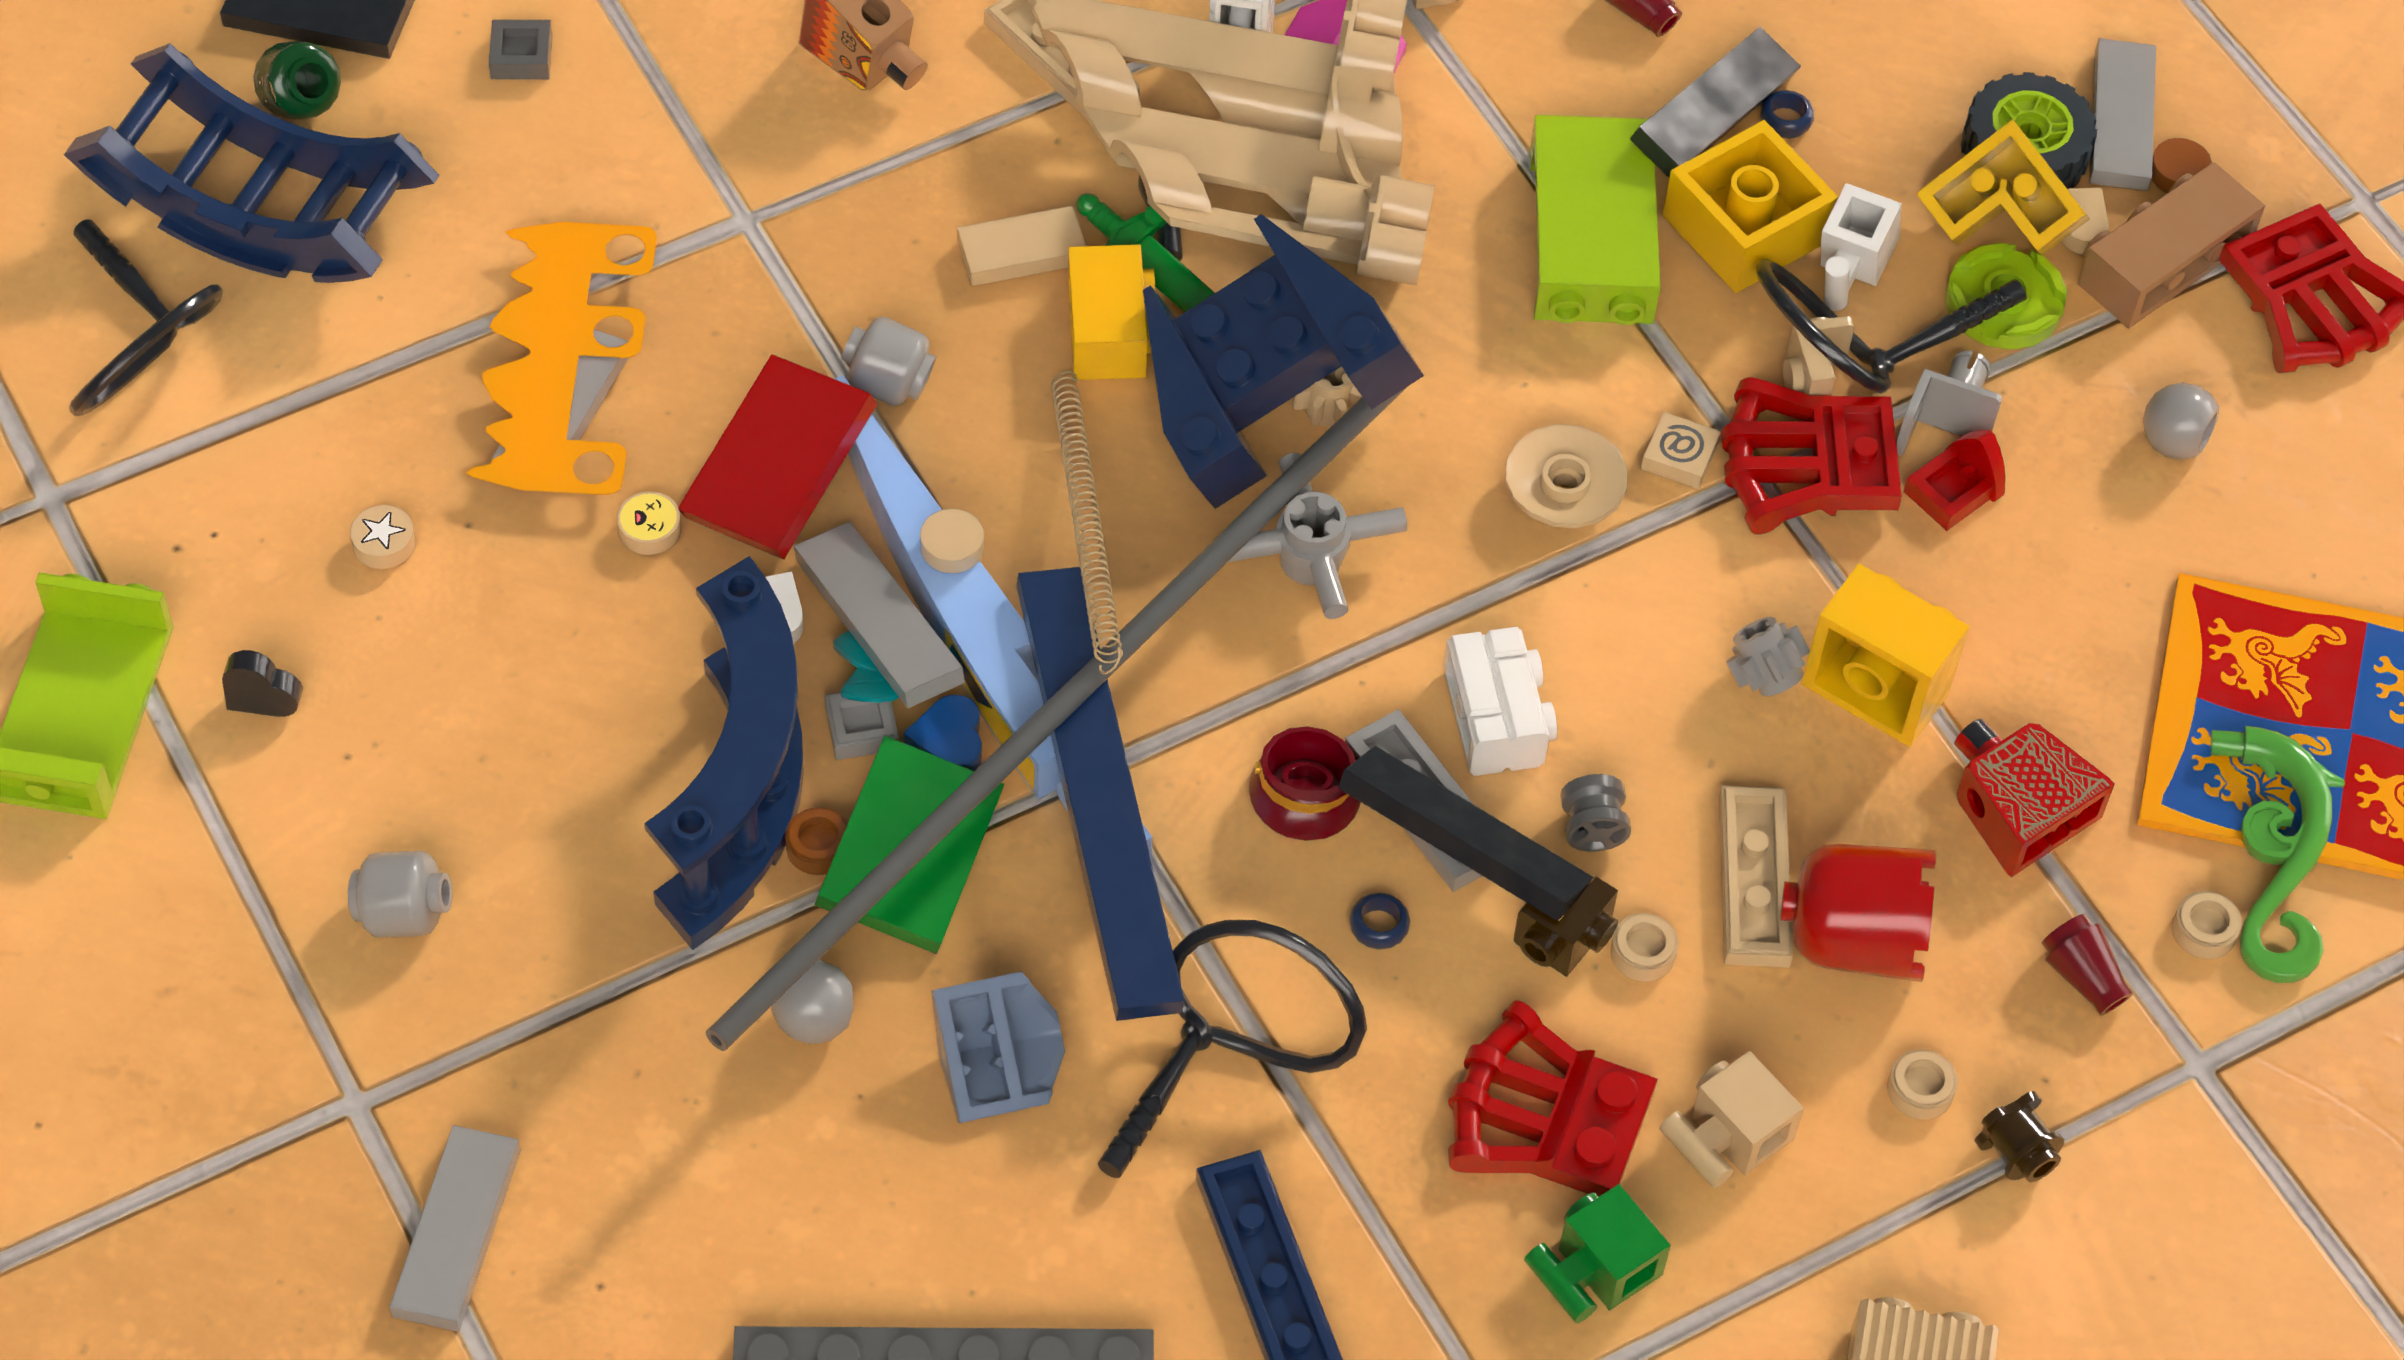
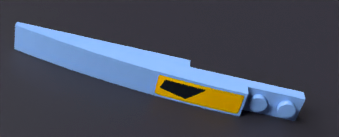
(961, 607)

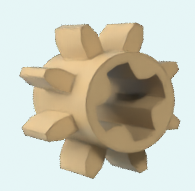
(1328, 398)

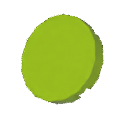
(1995, 265)

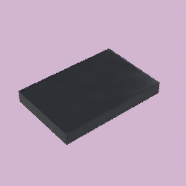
(347, 25)

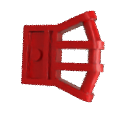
(2295, 260)
(1850, 462)
(1592, 1118)

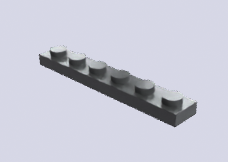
(940, 1343)

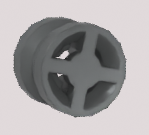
(1595, 812)

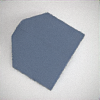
(997, 1045)

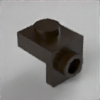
(1565, 942)

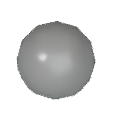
(2180, 420)
(816, 1005)

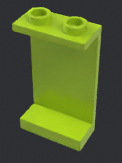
(1594, 221)
(81, 694)

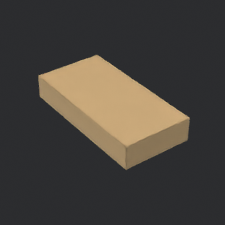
(1019, 245)

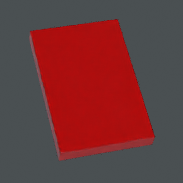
(777, 456)

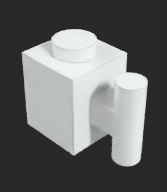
(1857, 242)

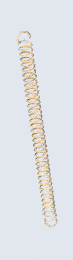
(1080, 551)

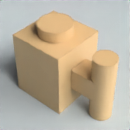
(1738, 1113)

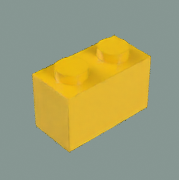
(1108, 311)

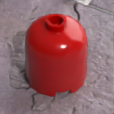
(1862, 909)

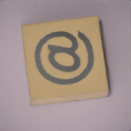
(1680, 450)

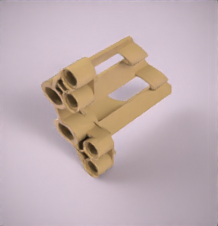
(1297, 123)

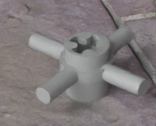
(1315, 539)

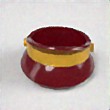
(1298, 784)

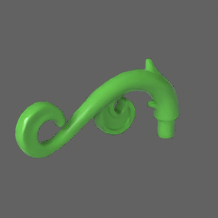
(2295, 853)

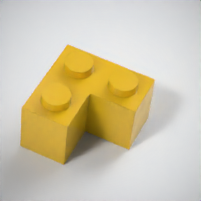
(2002, 176)

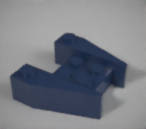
(1259, 349)

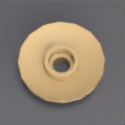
(1569, 458)

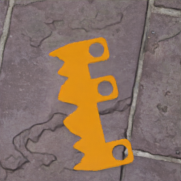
(557, 330)

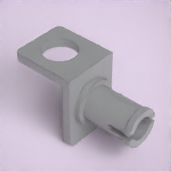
(1952, 401)

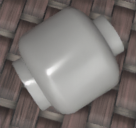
(888, 360)
(399, 894)

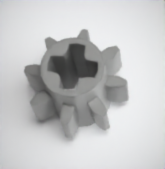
(1768, 656)

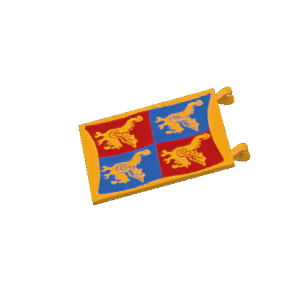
(2291, 668)

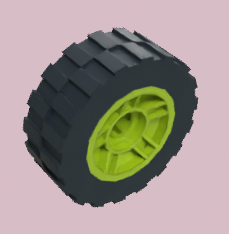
(2047, 113)

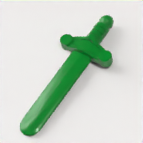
(1169, 273)

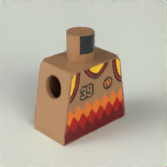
(863, 40)

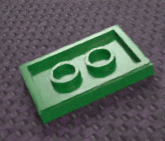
(895, 800)

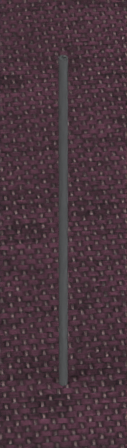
(1036, 729)

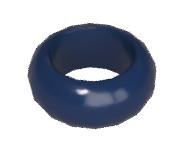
(1789, 100)
(1378, 939)

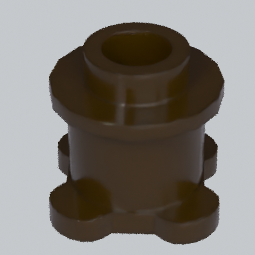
(2021, 1139)

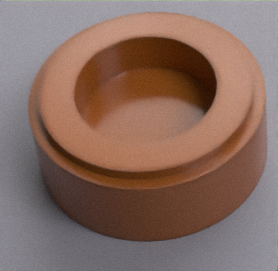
(2176, 158)
(813, 839)

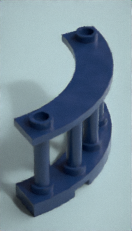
(233, 232)
(741, 802)

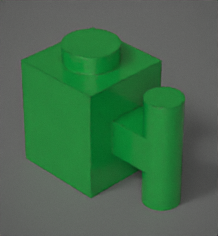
(1606, 1248)

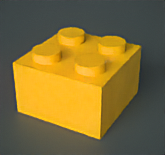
(1748, 204)
(1885, 654)

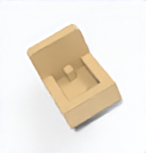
(1806, 367)

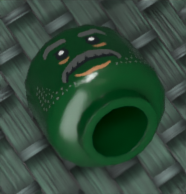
(297, 80)

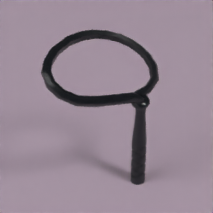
(151, 342)
(1881, 361)
(1198, 1035)

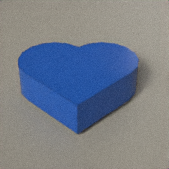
(949, 731)

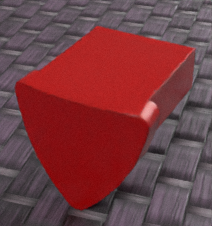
(1959, 478)

